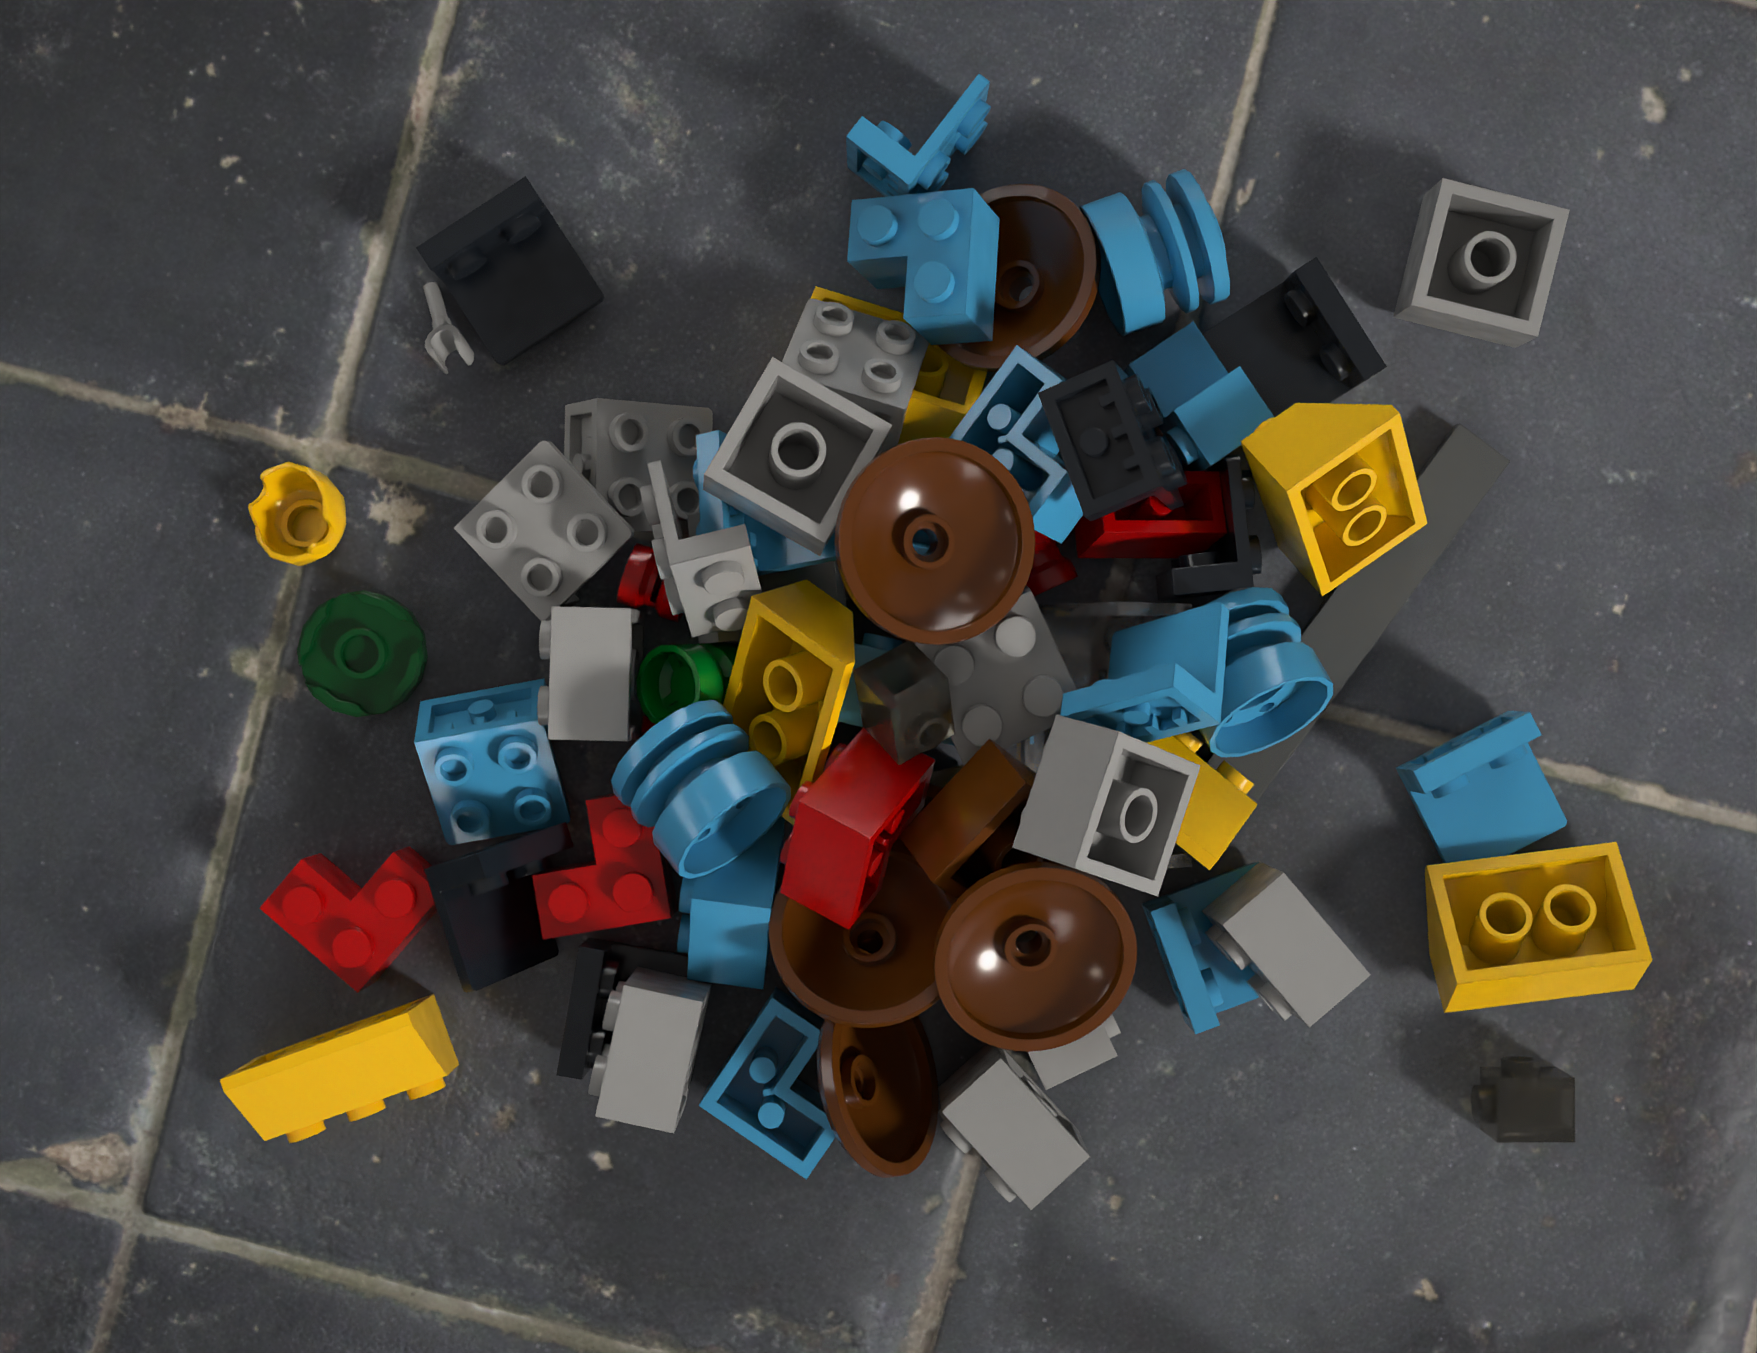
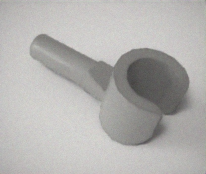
(444, 336)

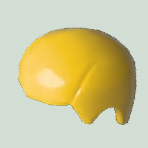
(298, 514)

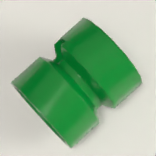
(683, 675)

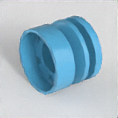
(1168, 247)
(1269, 677)
(700, 788)

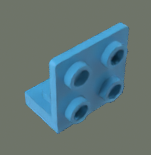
(882, 154)
(1160, 677)
(490, 763)
(1484, 791)
(1196, 968)

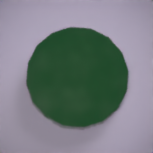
(362, 653)

